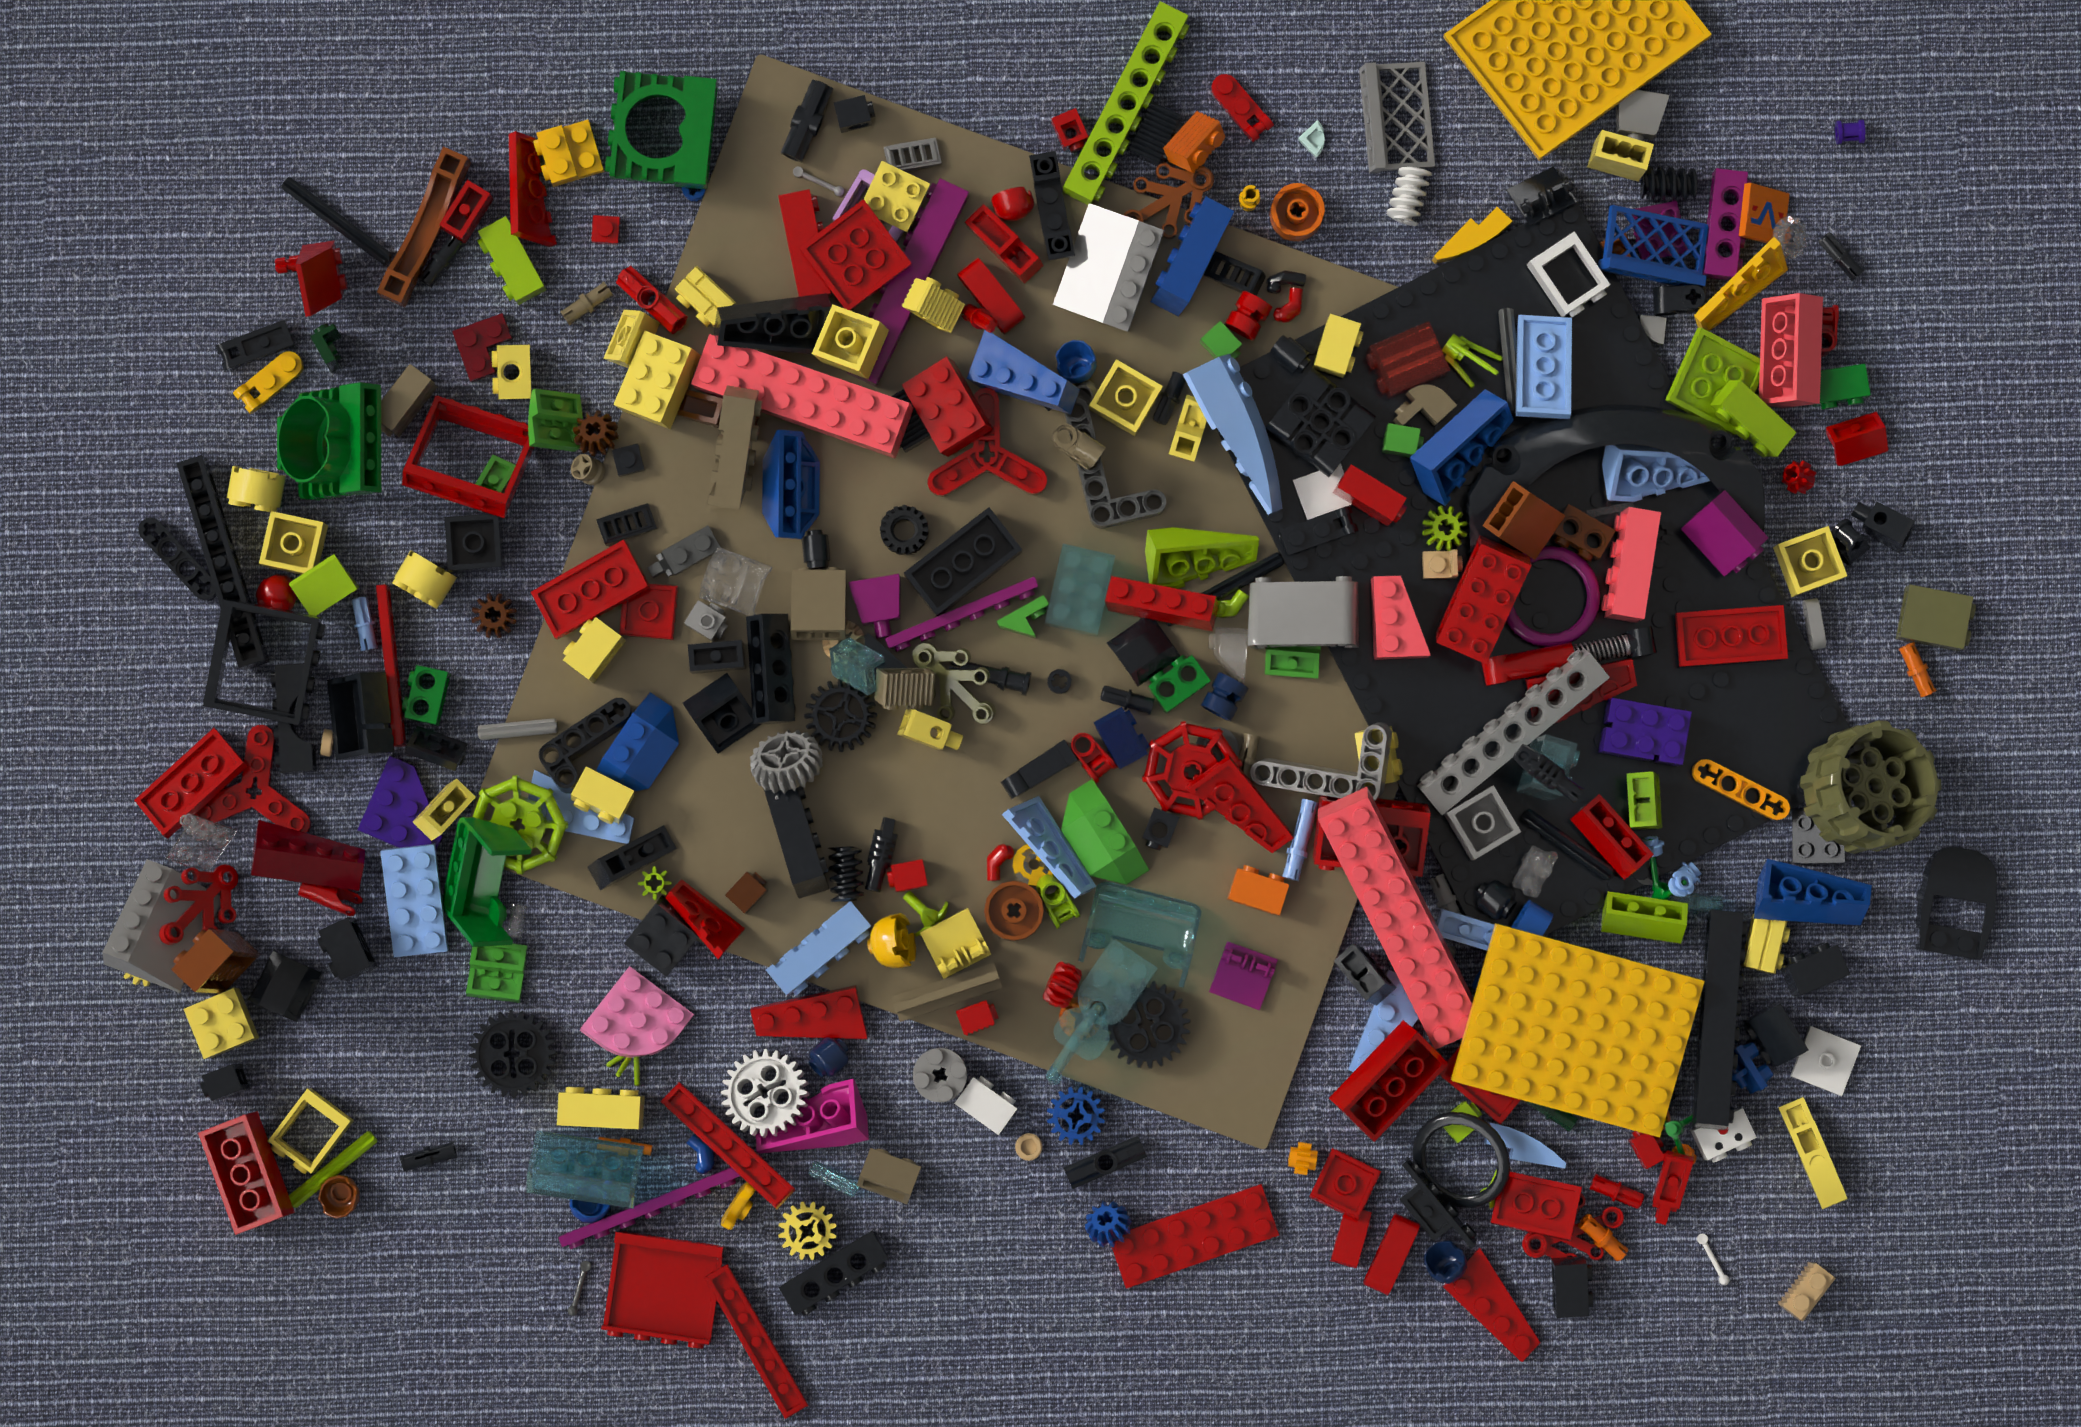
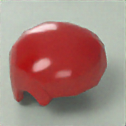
(1013, 203)
(276, 592)

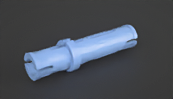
(1299, 843)

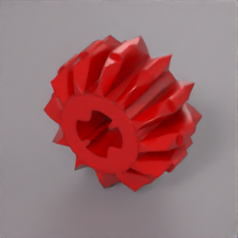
(1062, 985)

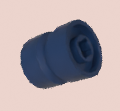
(1224, 696)

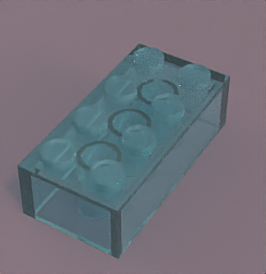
(1560, 752)
(585, 1169)

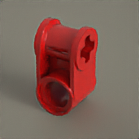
(1829, 327)
(1093, 758)

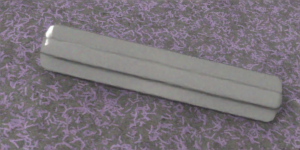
(517, 729)

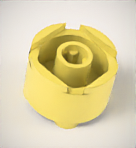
(256, 488)
(424, 579)

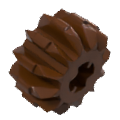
(599, 424)
(488, 623)

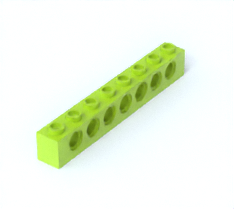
(1163, 19)

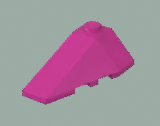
(829, 1120)

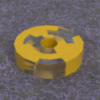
(1022, 869)

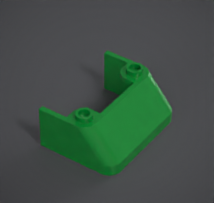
(475, 880)

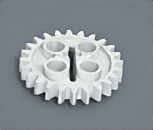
(775, 1114)

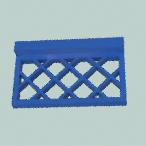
(1647, 269)

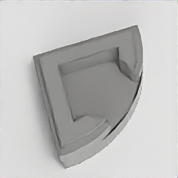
(1654, 328)

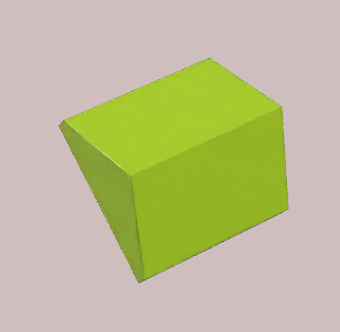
(323, 585)

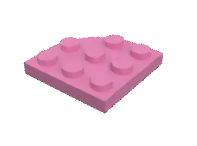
(636, 1018)

